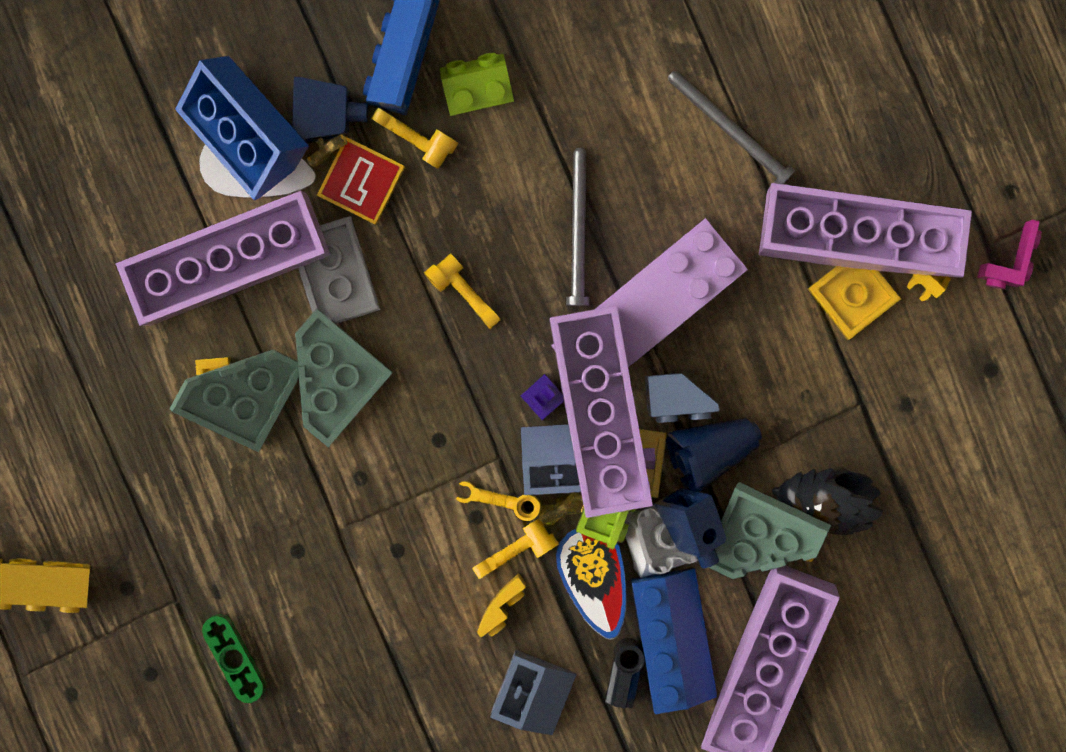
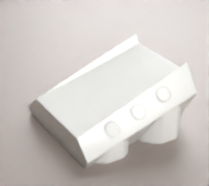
(651, 544)

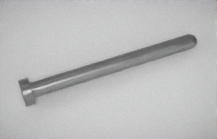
(731, 128)
(578, 230)

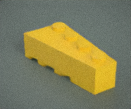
(44, 585)

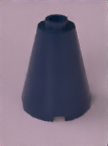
(711, 450)

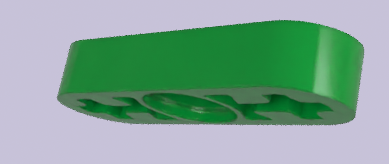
(228, 671)

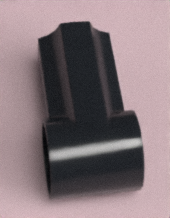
(624, 675)

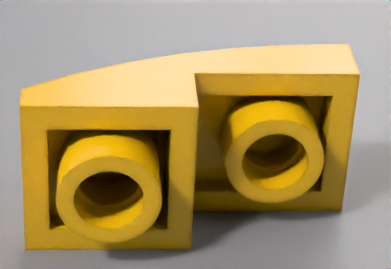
(495, 614)

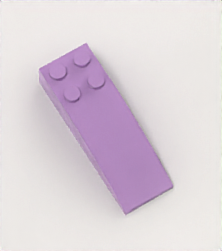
(864, 232)
(673, 288)
(601, 411)
(771, 661)

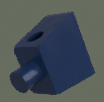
(324, 110)
(693, 524)

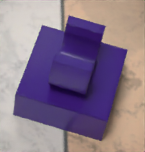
(543, 397)

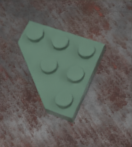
(334, 376)
(239, 397)
(765, 534)

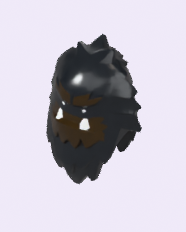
(833, 497)

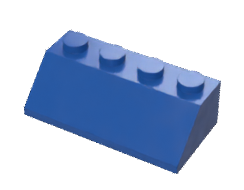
(400, 55)
(240, 126)
(674, 640)

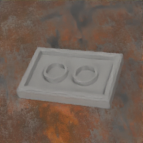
(340, 282)

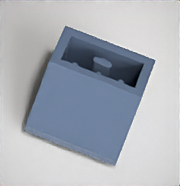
(676, 395)
(548, 460)
(532, 694)

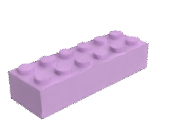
(223, 259)

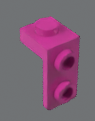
(1001, 276)

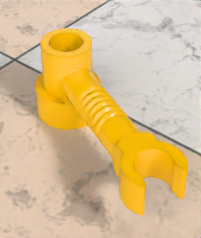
(435, 149)
(447, 273)
(502, 500)
(536, 538)

